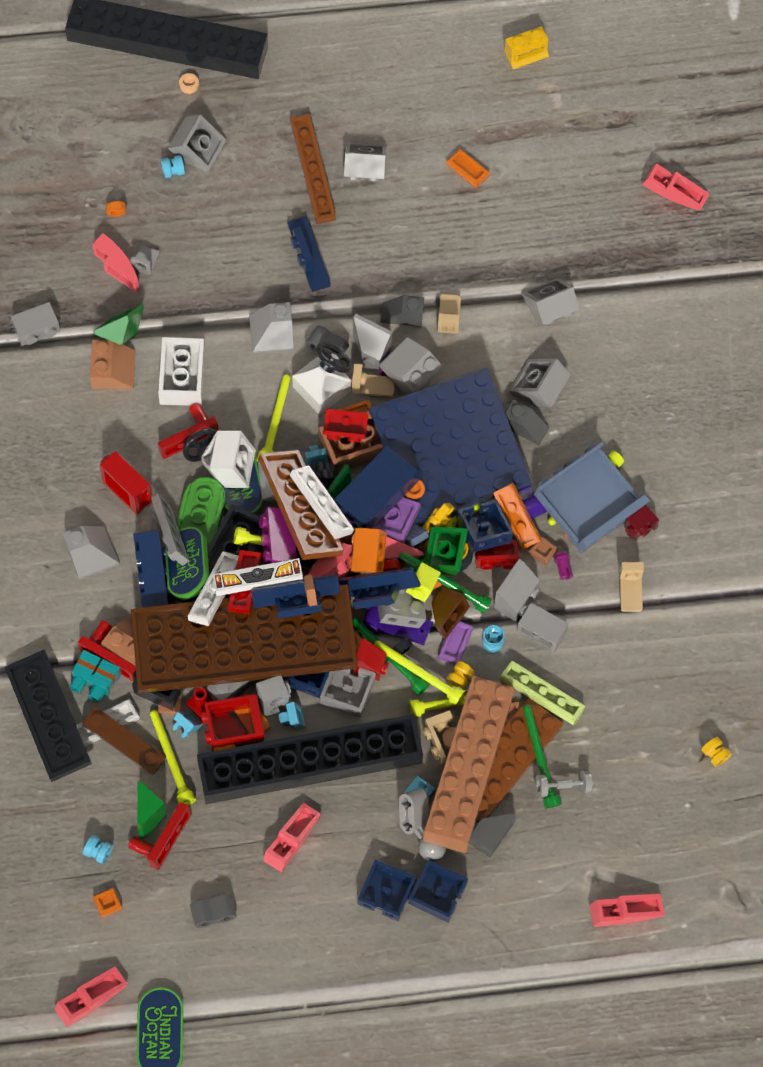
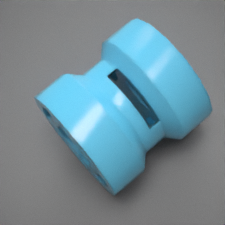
(172, 166)
(493, 634)
(98, 849)

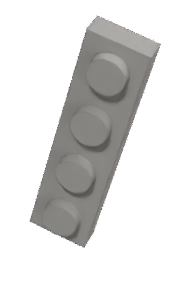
(170, 530)

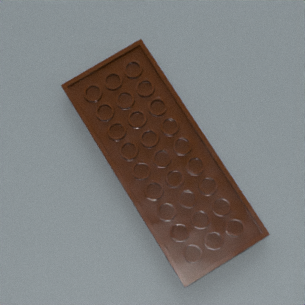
(238, 645)

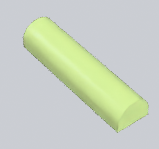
(542, 692)

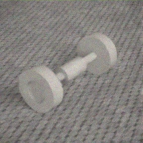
(542, 785)

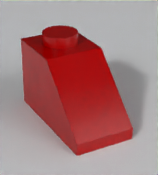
(371, 659)

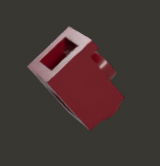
(641, 523)

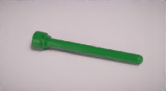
(480, 602)
(419, 685)
(552, 799)

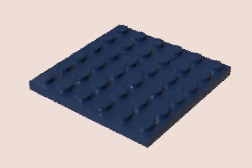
(454, 440)

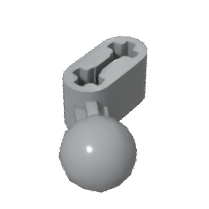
(413, 819)

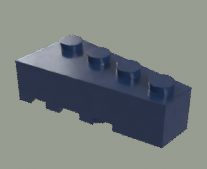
(151, 569)

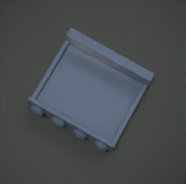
(589, 498)

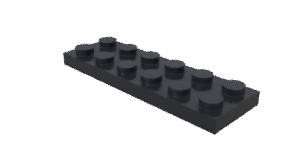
(48, 715)

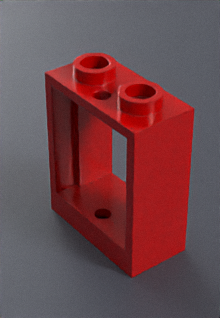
(125, 482)
(233, 704)

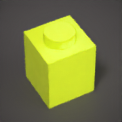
(428, 579)

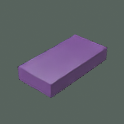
(456, 643)

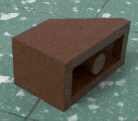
(448, 610)

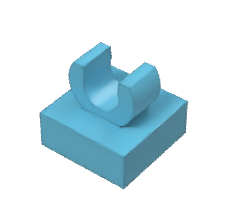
(316, 455)
(293, 716)
(187, 721)
(420, 783)

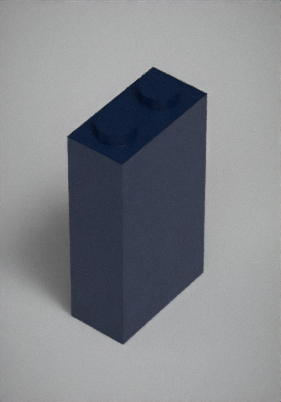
(377, 489)

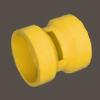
(460, 675)
(716, 751)

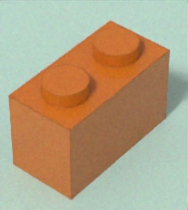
(368, 551)

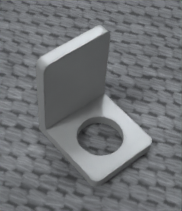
(145, 260)

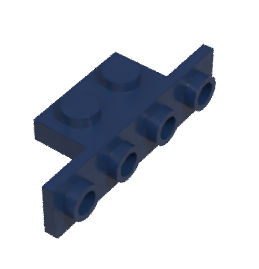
(308, 254)
(379, 587)
(291, 597)

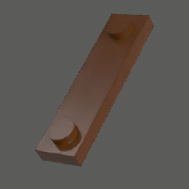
(123, 740)

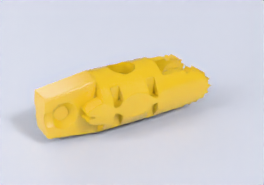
(438, 518)

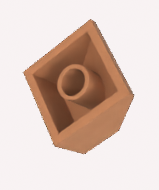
(111, 365)
(120, 641)

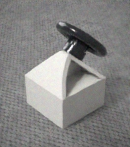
(324, 379)
(224, 454)

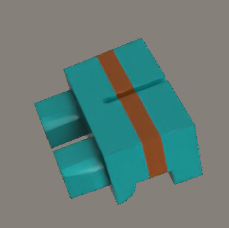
(94, 674)

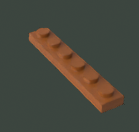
(313, 169)

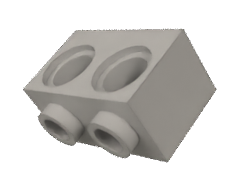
(273, 695)

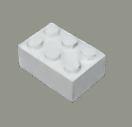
(181, 371)

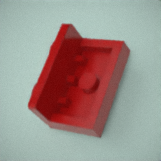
(345, 424)
(499, 556)

